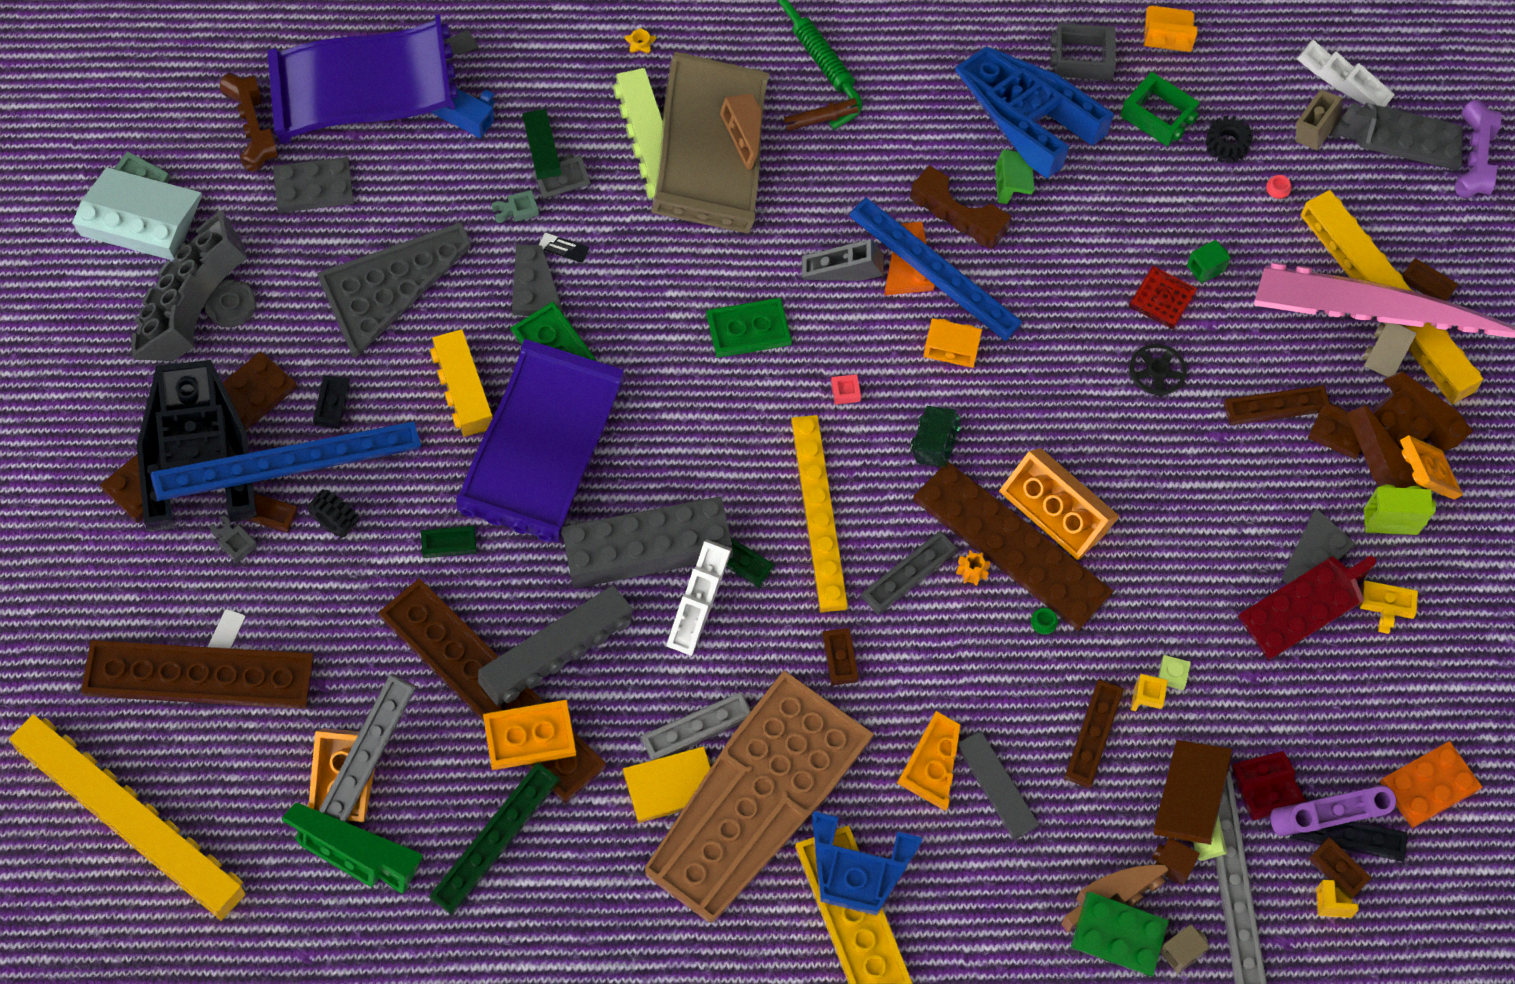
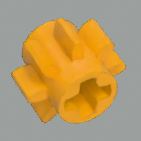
(966, 565)

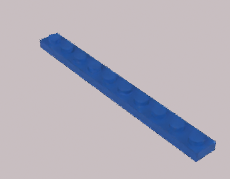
(284, 461)

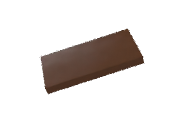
(1193, 792)

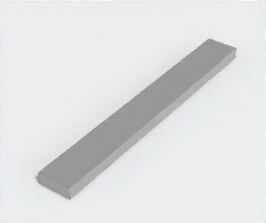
(1237, 896)

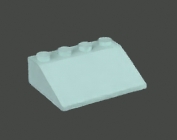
(137, 213)

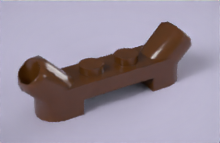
(262, 144)

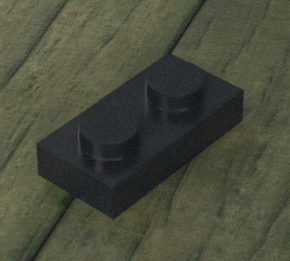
(331, 402)

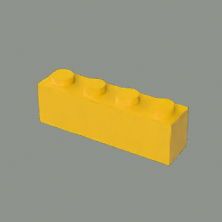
(462, 382)

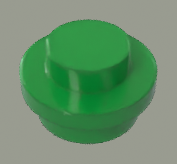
(1044, 621)

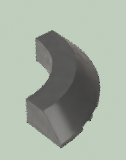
(185, 284)

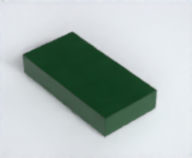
(448, 541)

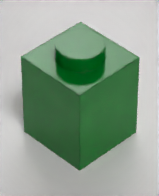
(1208, 261)

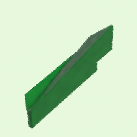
(353, 849)

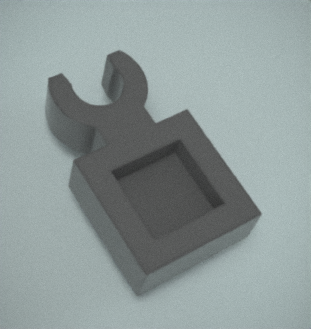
(234, 541)

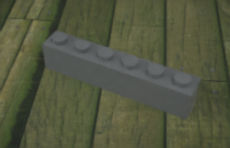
(555, 646)

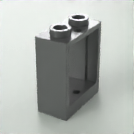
(1084, 35)

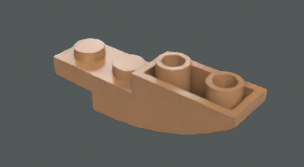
(1122, 886)

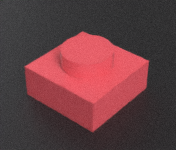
(845, 389)

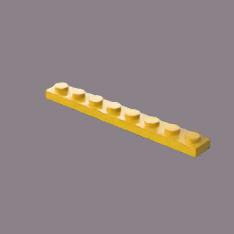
(819, 514)

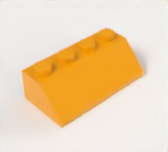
(1058, 503)

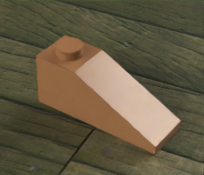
(743, 121)

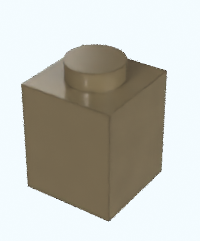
(1185, 948)

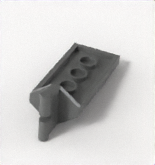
(1402, 134)

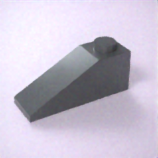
(845, 263)

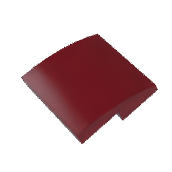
(1267, 784)

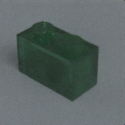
(935, 436)

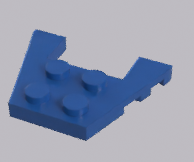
(853, 877)

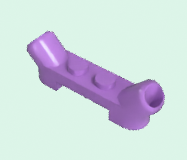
(1482, 175)
(1333, 810)

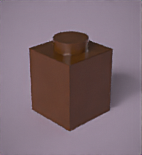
(1177, 859)

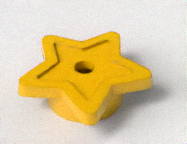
(638, 35)

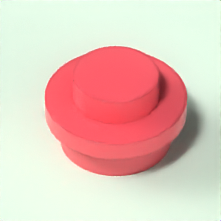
(1278, 187)

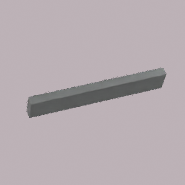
(368, 748)

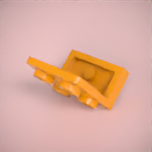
(1169, 28)

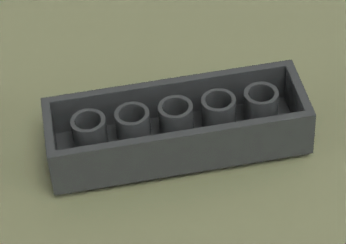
(643, 541)

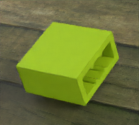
(1398, 510)

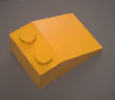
(329, 754)

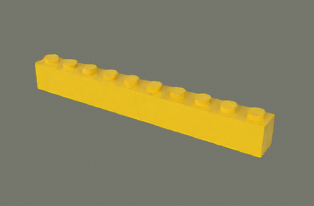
(1363, 261)
(128, 817)

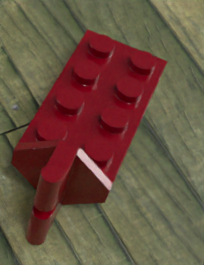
(1305, 605)

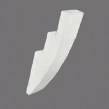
(1340, 74)
(699, 597)

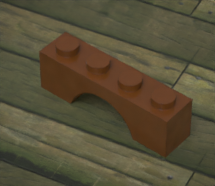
(983, 224)

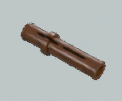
(821, 114)

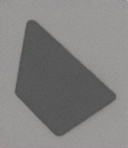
(462, 43)

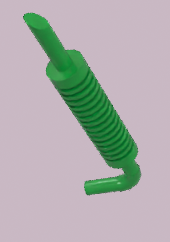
(825, 59)

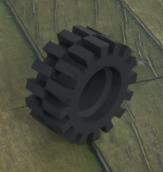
(1234, 129)
(333, 513)

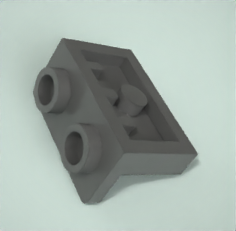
(572, 178)

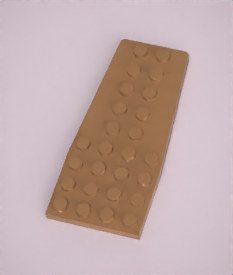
(756, 796)

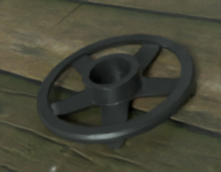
(1157, 369)

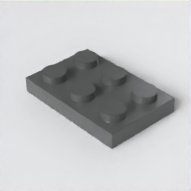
(313, 185)

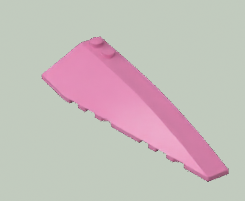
(1311, 291)

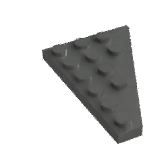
(382, 285)

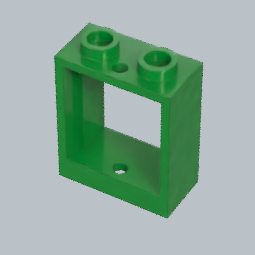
(1150, 123)

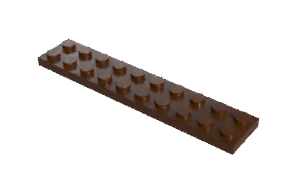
(457, 656)

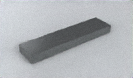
(909, 573)
(997, 785)

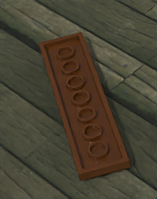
(253, 391)
(1013, 546)
(198, 674)

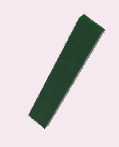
(494, 838)

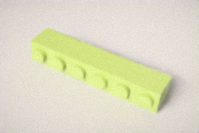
(643, 120)

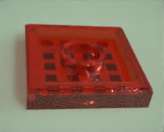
(1162, 297)

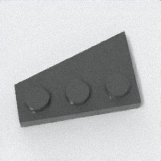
(532, 281)
(1318, 543)

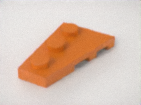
(903, 277)

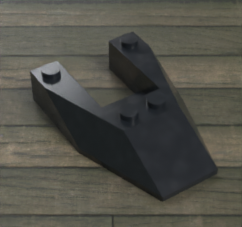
(186, 424)

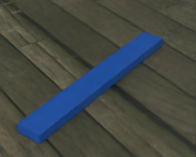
(935, 269)

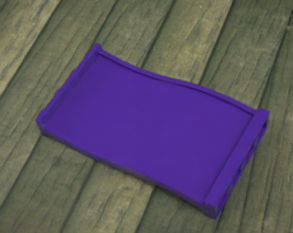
(361, 79)
(540, 441)

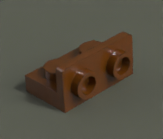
(1335, 431)

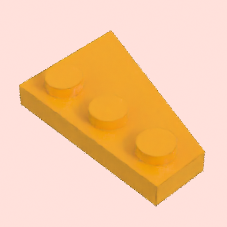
(932, 762)

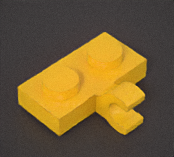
(1390, 602)

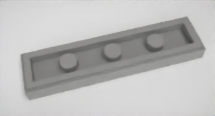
(696, 727)

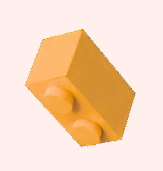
(952, 342)

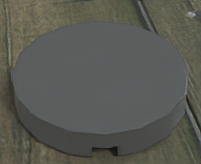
(231, 303)

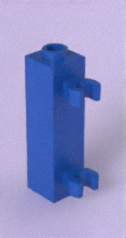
(470, 113)

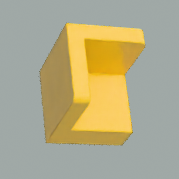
(1149, 692)
(1333, 902)

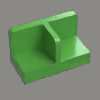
(1012, 175)

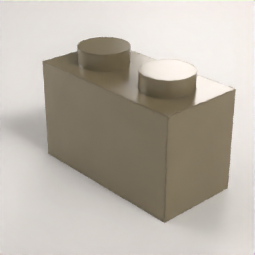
(1318, 119)
(1389, 349)

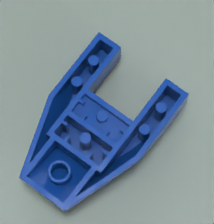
(1020, 94)

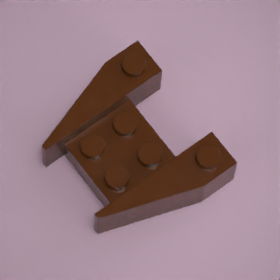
(1404, 412)

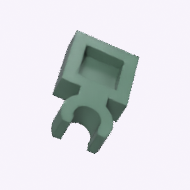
(519, 206)

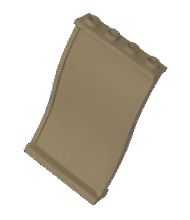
(699, 164)

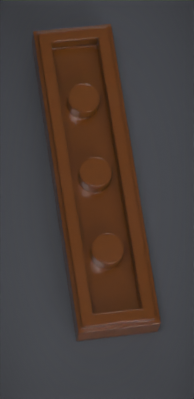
(1275, 405)
(1093, 733)

